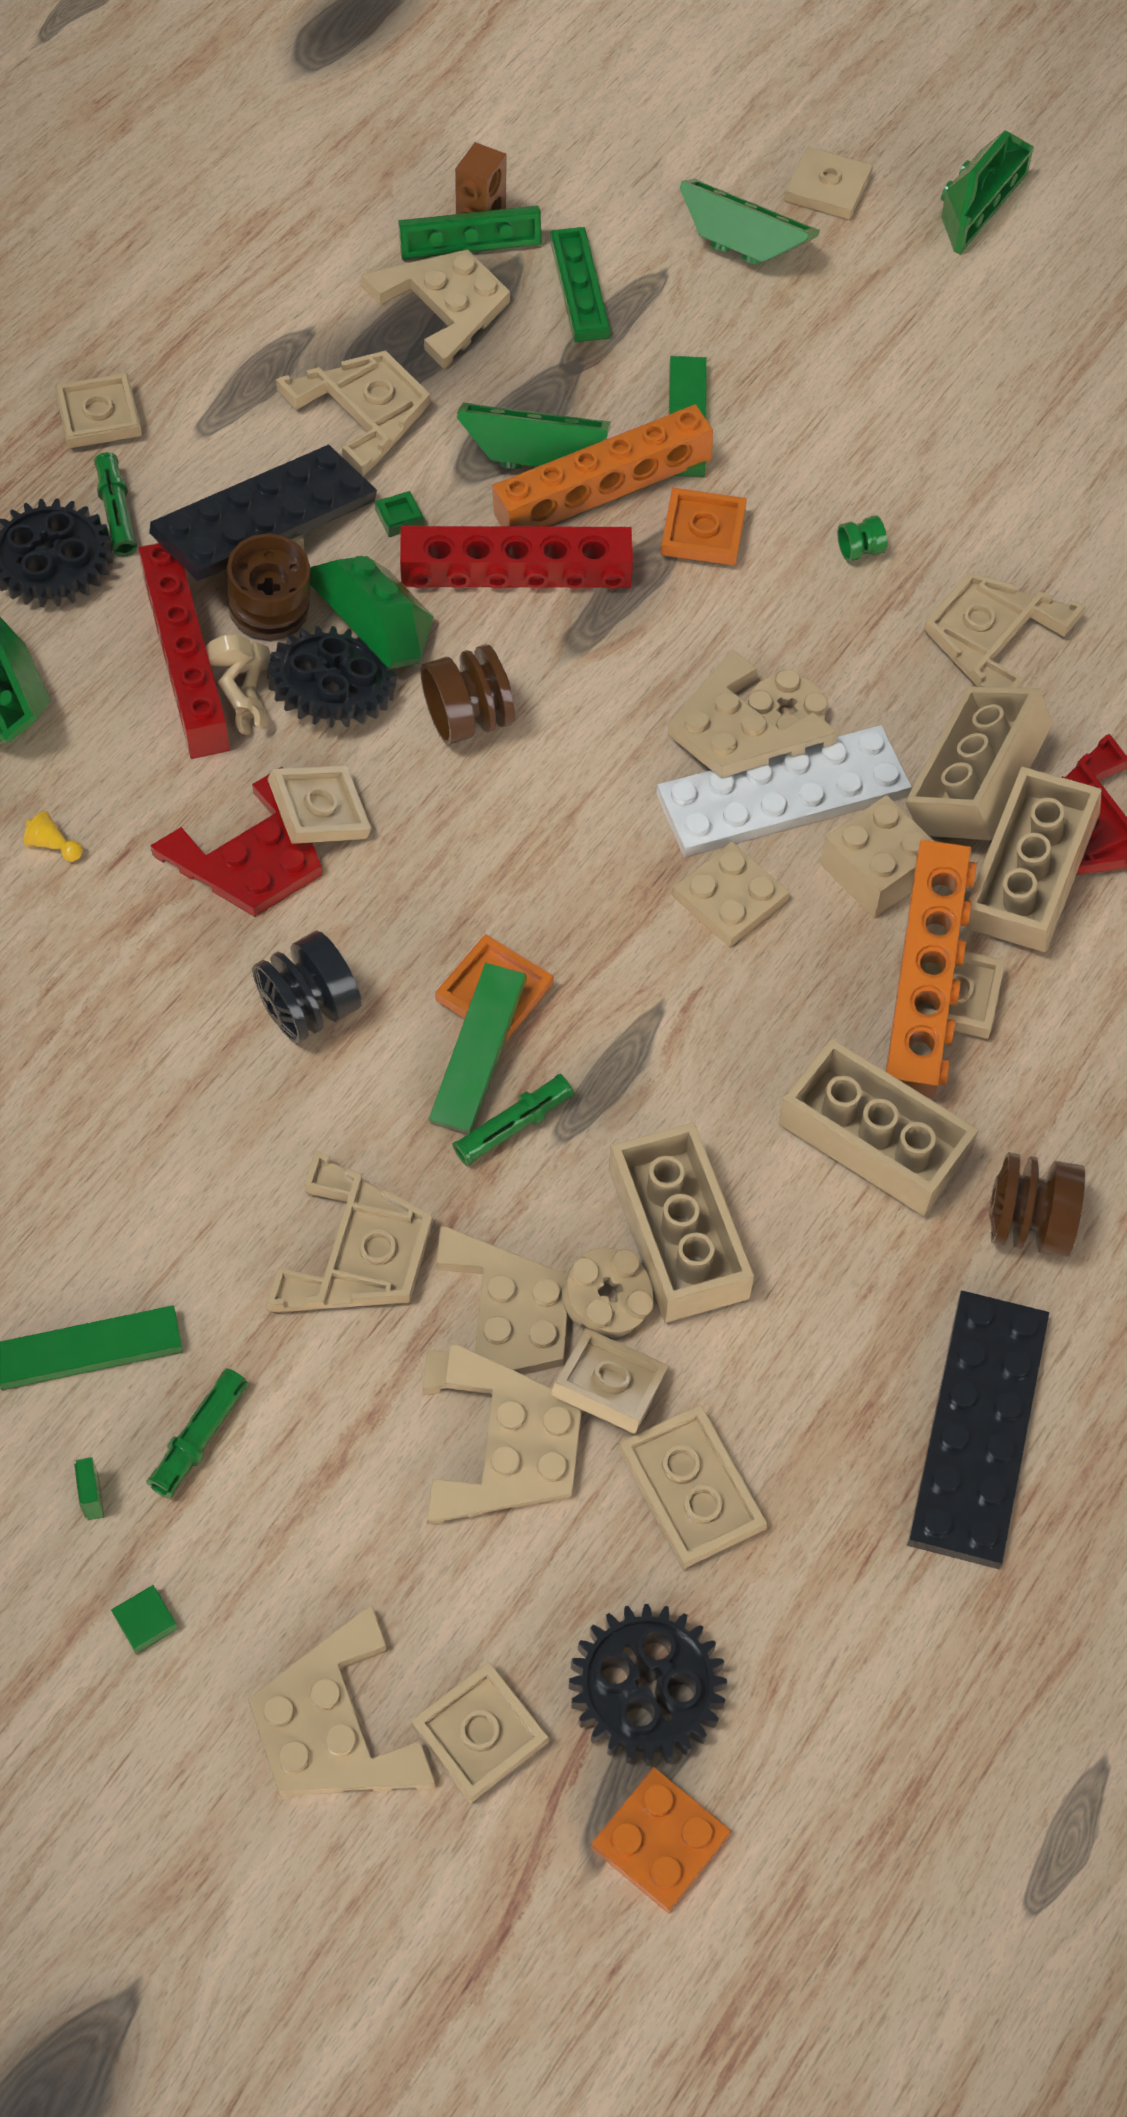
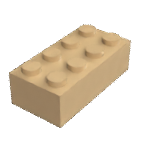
(978, 761)
(1033, 858)
(877, 1126)
(680, 1222)

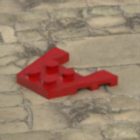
(1109, 838)
(251, 868)

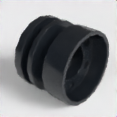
(309, 984)

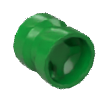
(862, 538)

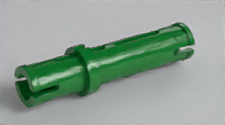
(109, 473)
(528, 1110)
(188, 1446)

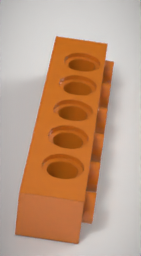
(604, 470)
(935, 865)

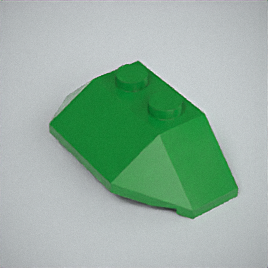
(983, 187)
(741, 224)
(527, 436)
(375, 608)
(21, 688)

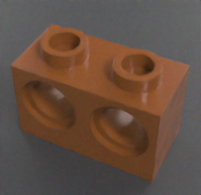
(481, 180)

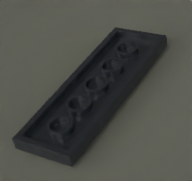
(276, 502)
(979, 1430)

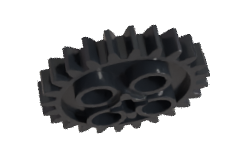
(53, 552)
(330, 677)
(609, 1703)

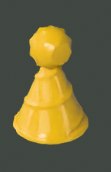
(44, 833)

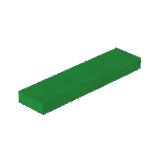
(470, 231)
(579, 284)
(688, 388)
(478, 1048)
(89, 1347)

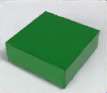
(398, 512)
(89, 1488)
(144, 1619)

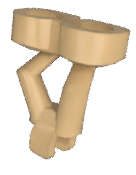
(242, 660)

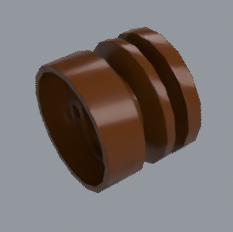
(268, 586)
(473, 693)
(1037, 1204)

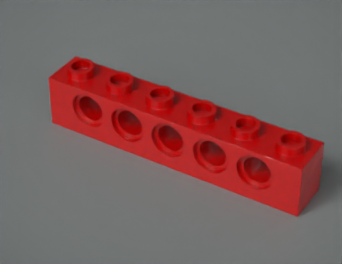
(516, 556)
(184, 652)

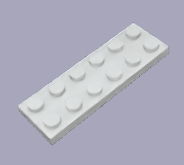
(784, 794)

